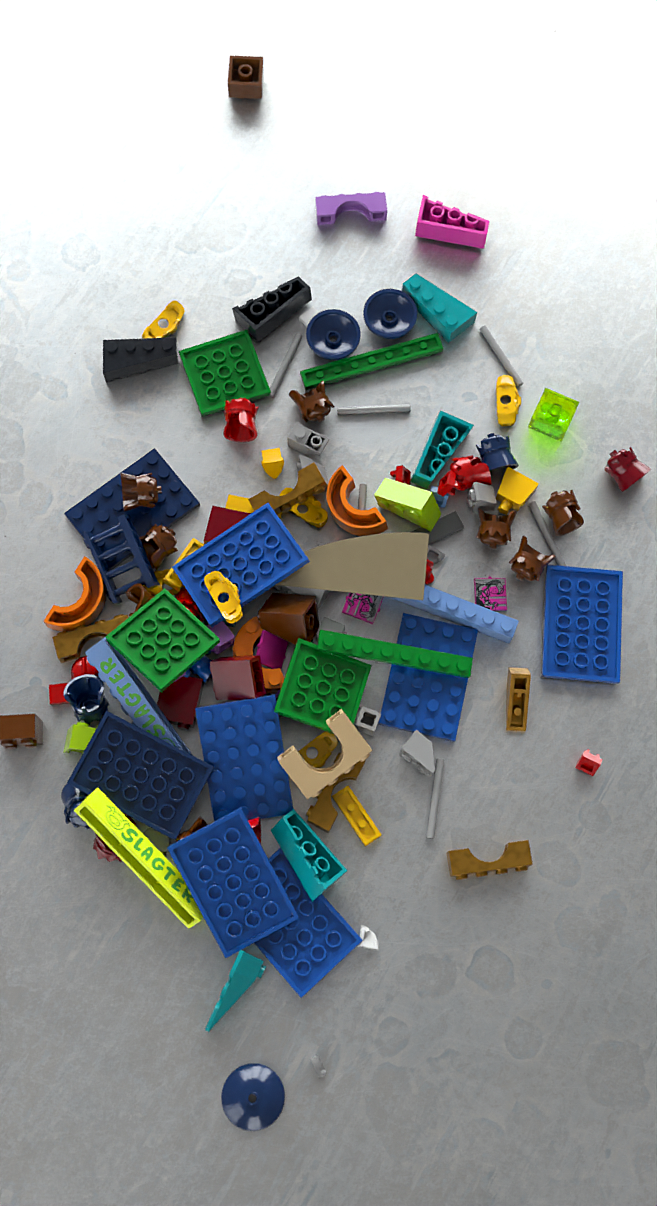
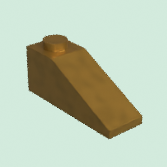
(517, 698)

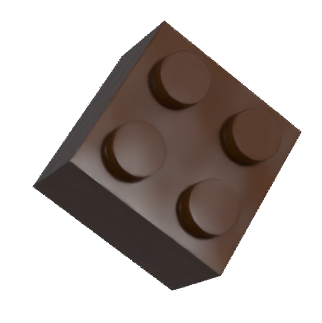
(245, 77)
(21, 731)

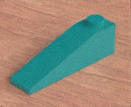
(241, 977)

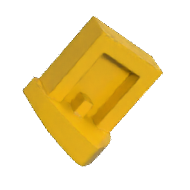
(272, 462)

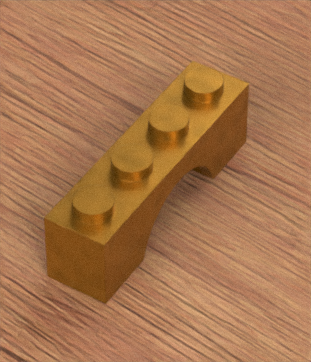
(309, 482)
(70, 644)
(323, 813)
(515, 855)

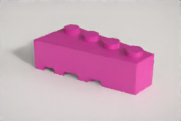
(450, 224)

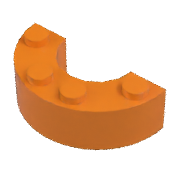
(348, 518)
(87, 607)
(245, 644)

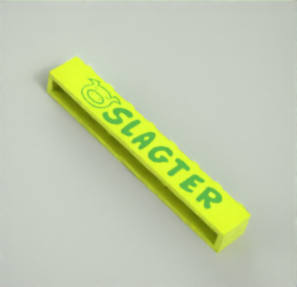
(139, 855)

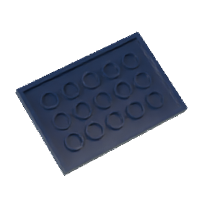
(103, 506)
(141, 774)

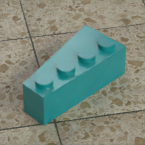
(439, 308)
(441, 444)
(307, 854)

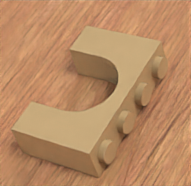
(312, 779)

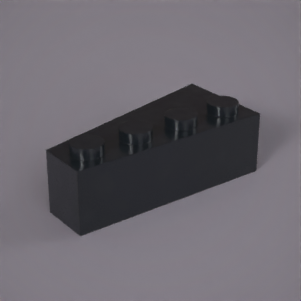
(272, 308)
(134, 356)

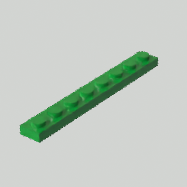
(371, 361)
(394, 653)

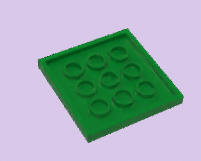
(224, 371)
(162, 640)
(320, 686)

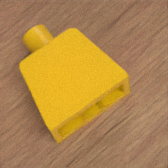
(514, 491)

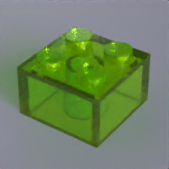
(553, 414)

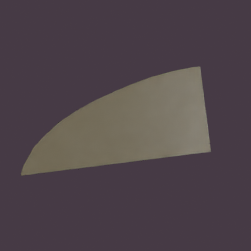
(367, 565)

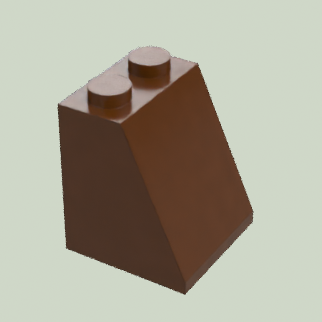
(290, 616)

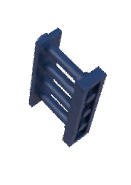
(132, 544)

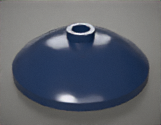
(393, 305)
(333, 325)
(256, 1080)

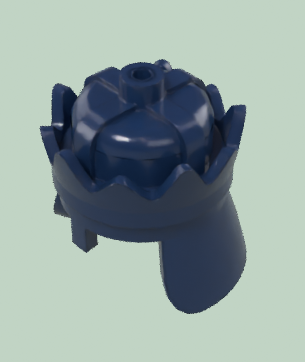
(496, 452)
(86, 697)
(71, 799)

